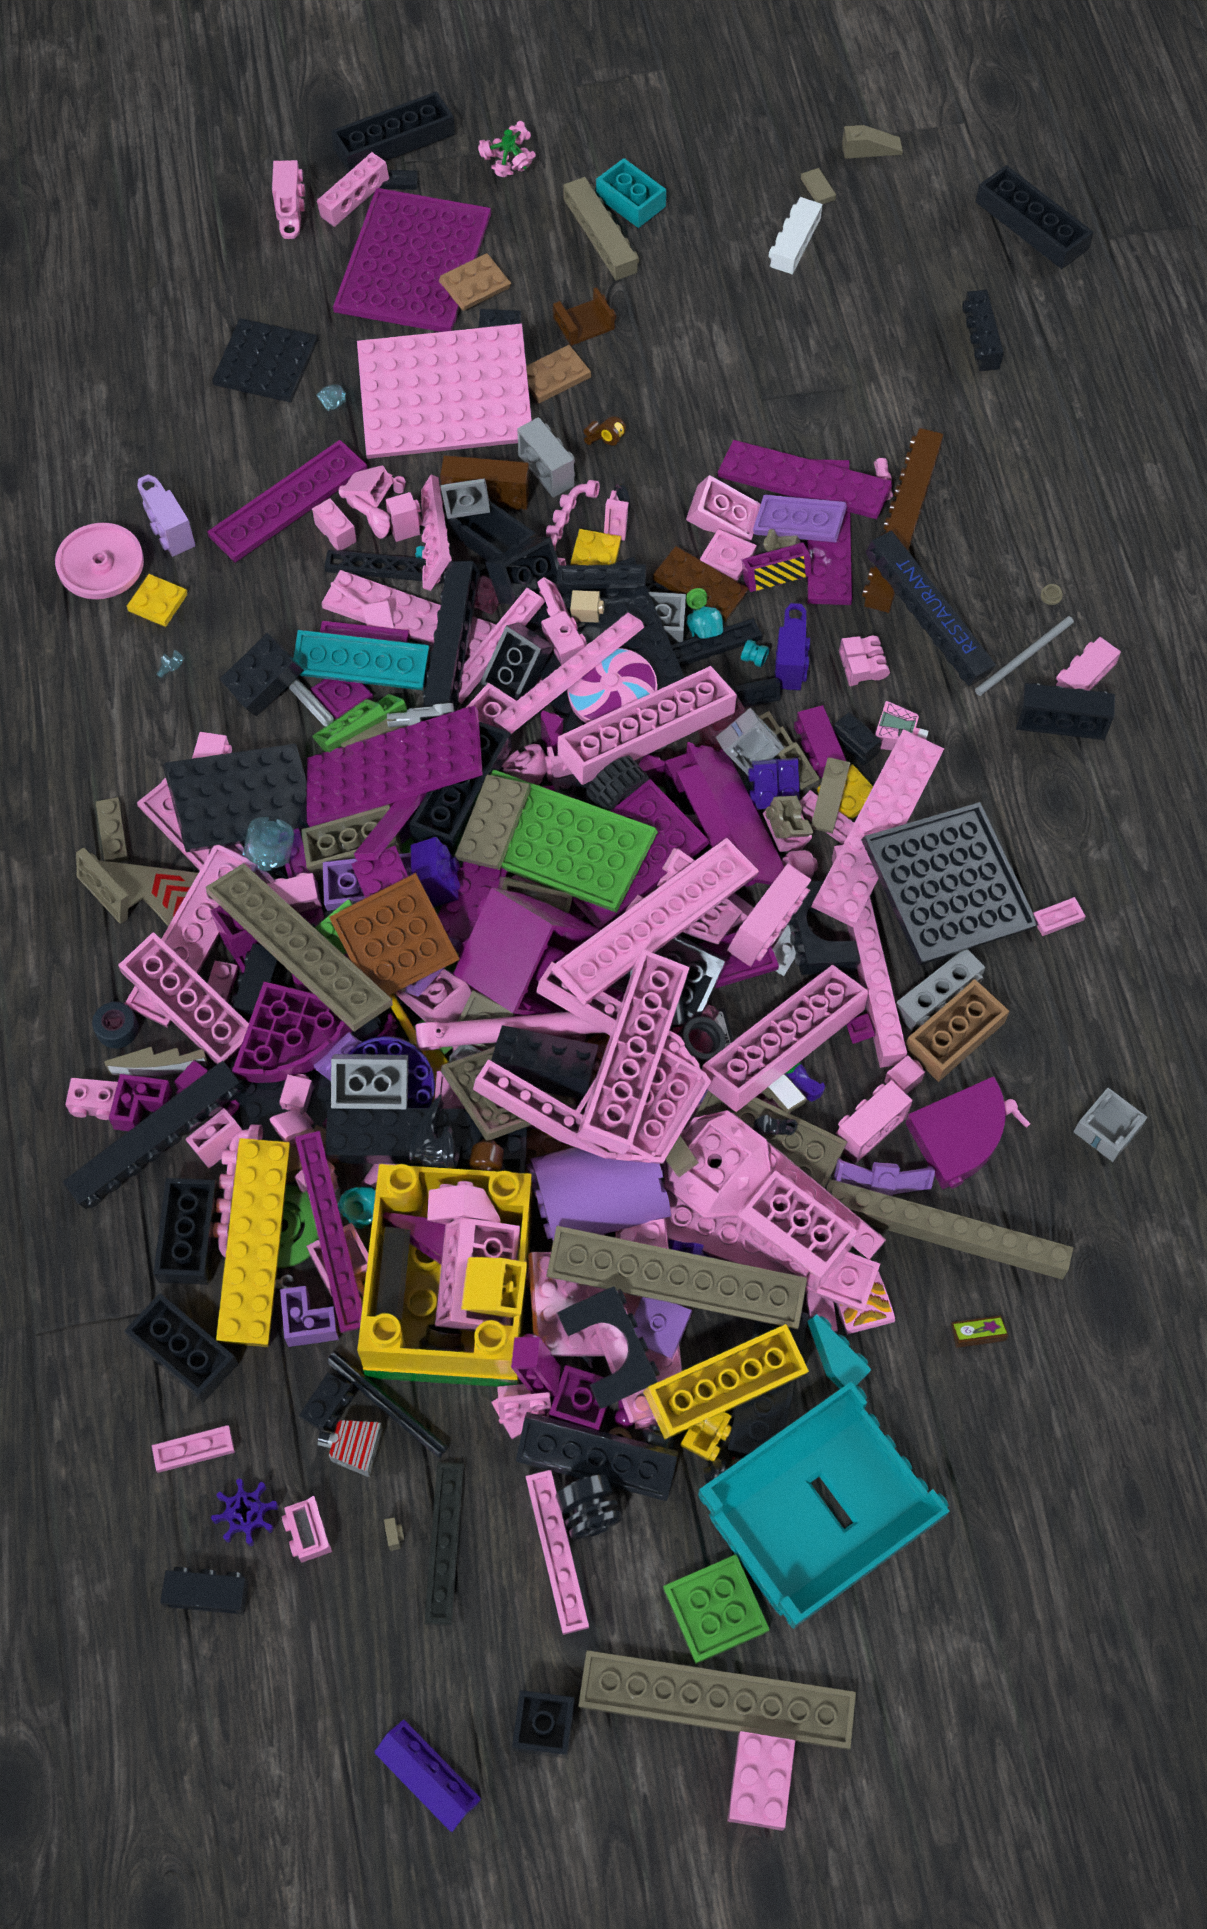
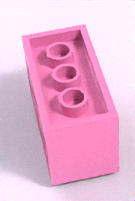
(796, 1230)
(470, 1239)

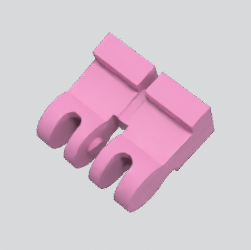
(863, 659)

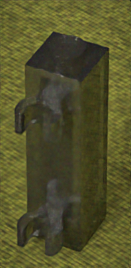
(392, 1272)

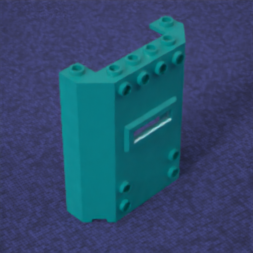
(786, 1529)

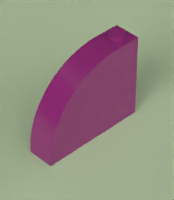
(960, 1131)

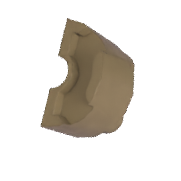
(786, 818)

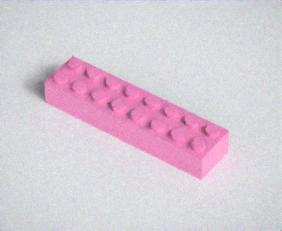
(647, 723)
(784, 1037)
(633, 1052)

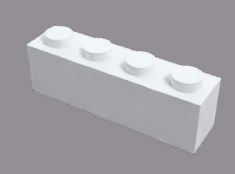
(795, 235)

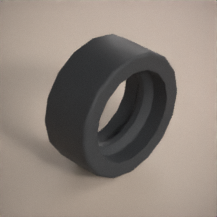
(712, 1029)

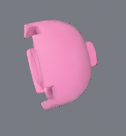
(527, 765)

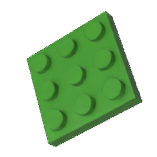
(716, 1609)

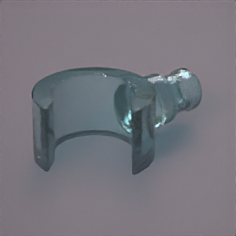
(170, 664)

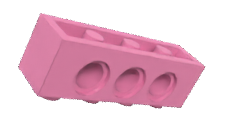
(352, 189)

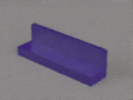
(427, 1775)

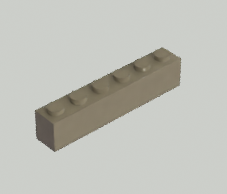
(600, 228)

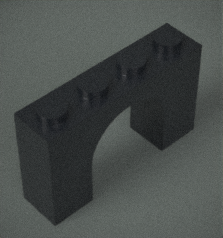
(813, 953)
(636, 1371)

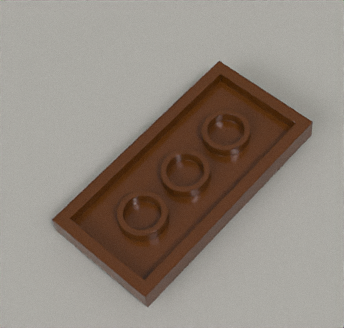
(684, 572)

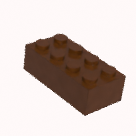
(505, 480)

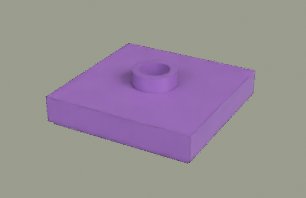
(661, 1325)

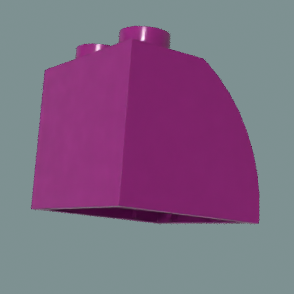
(514, 948)

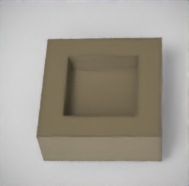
(394, 1534)

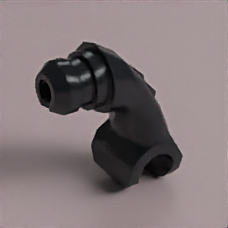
(768, 1125)

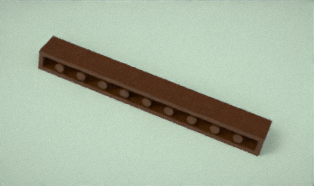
(905, 509)

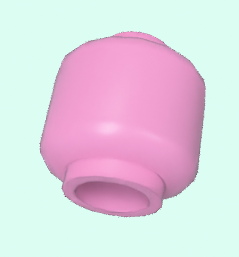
(802, 861)

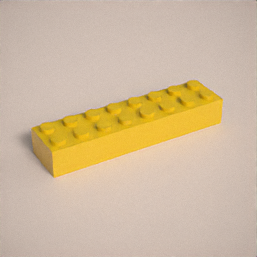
(253, 1243)

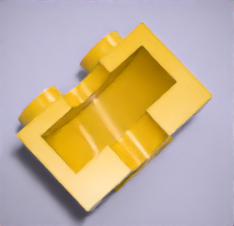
(705, 1437)

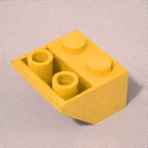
(494, 1286)

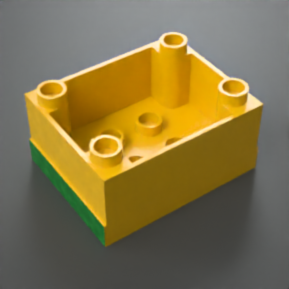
(391, 1347)

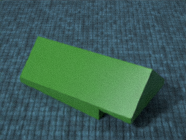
(357, 720)

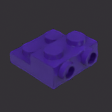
(773, 780)

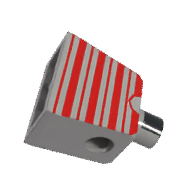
(353, 1444)

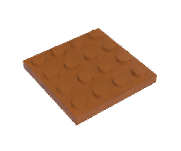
(395, 936)

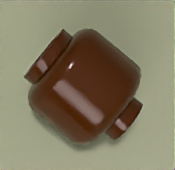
(486, 1156)

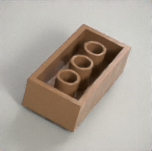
(956, 1030)

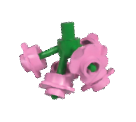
(501, 148)

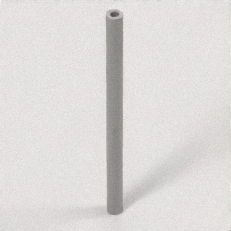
(999, 675)

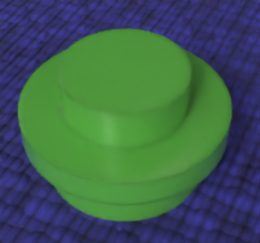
(696, 598)

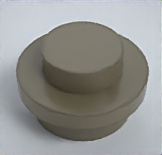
(1051, 594)

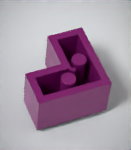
(134, 1096)

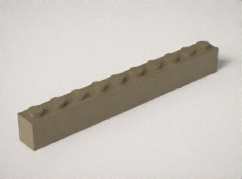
(954, 1230)

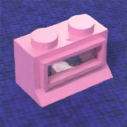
(307, 1530)

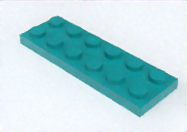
(362, 660)

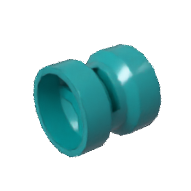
(755, 653)

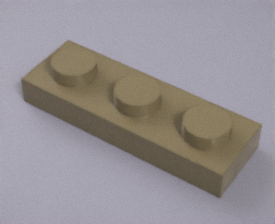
(112, 830)

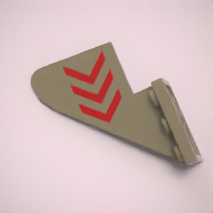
(123, 885)

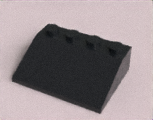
(702, 976)

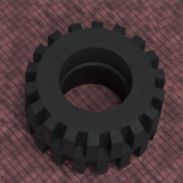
(616, 783)

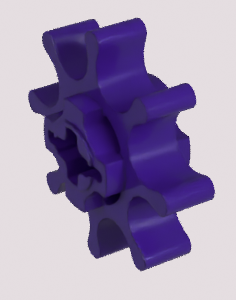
(254, 1516)

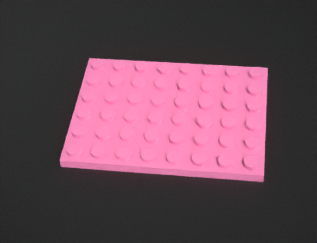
(443, 390)

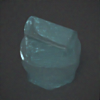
(331, 396)

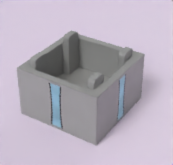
(749, 740)
(1110, 1124)

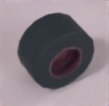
(115, 1016)

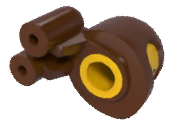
(609, 431)

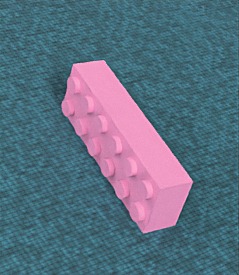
(185, 999)

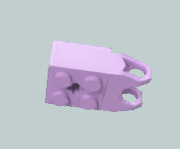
(166, 517)

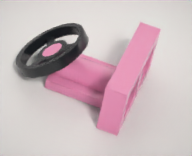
(617, 512)

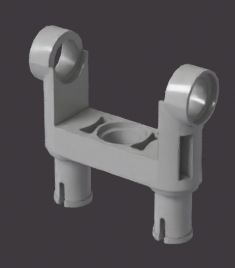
(416, 715)

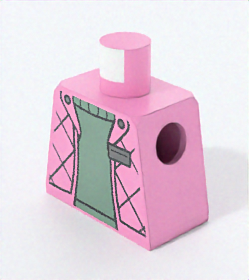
(893, 722)

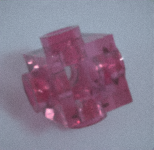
(486, 597)

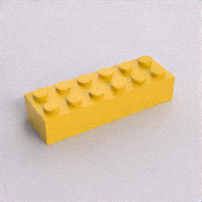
(725, 1381)

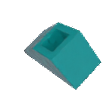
(837, 1358)

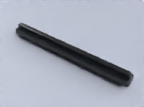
(387, 1404)

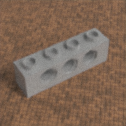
(963, 965)

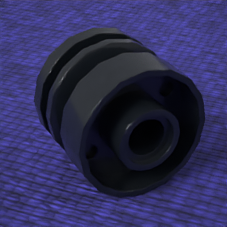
(590, 1512)

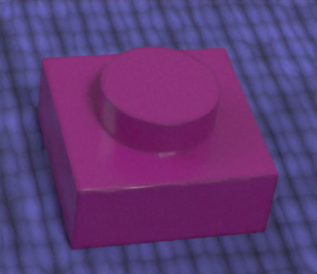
(860, 1028)

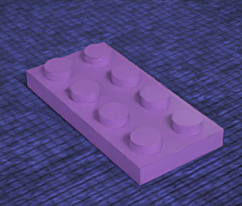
(800, 517)

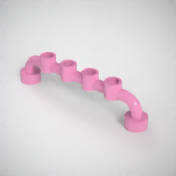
(568, 502)
(226, 1182)

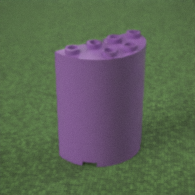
(596, 1192)

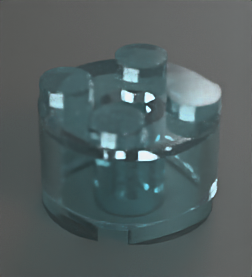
(268, 843)

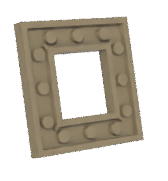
(487, 1117)

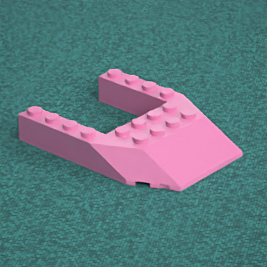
(668, 1107)

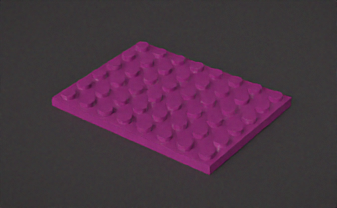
(402, 255)

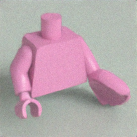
(365, 493)

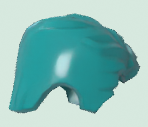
(705, 622)
(358, 1206)

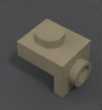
(774, 542)

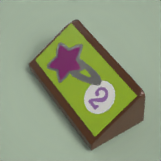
(979, 1331)

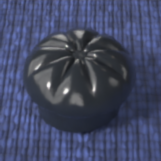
(442, 1339)

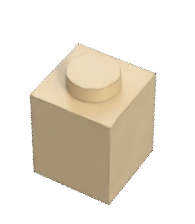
(586, 606)

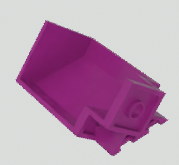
(724, 807)

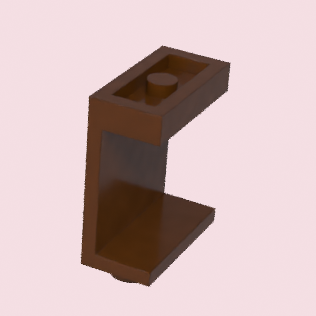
(585, 319)

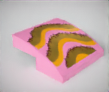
(876, 1312)

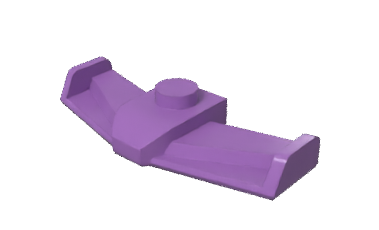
(884, 1177)

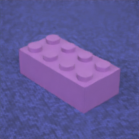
(342, 883)

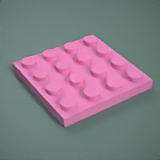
(552, 1296)

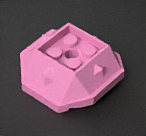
(731, 1186)

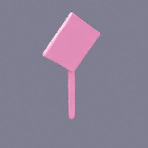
(375, 614)

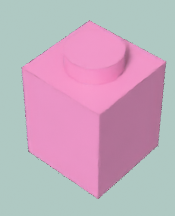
(906, 1074)
(296, 1093)

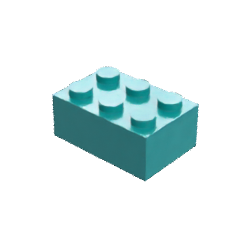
(631, 192)

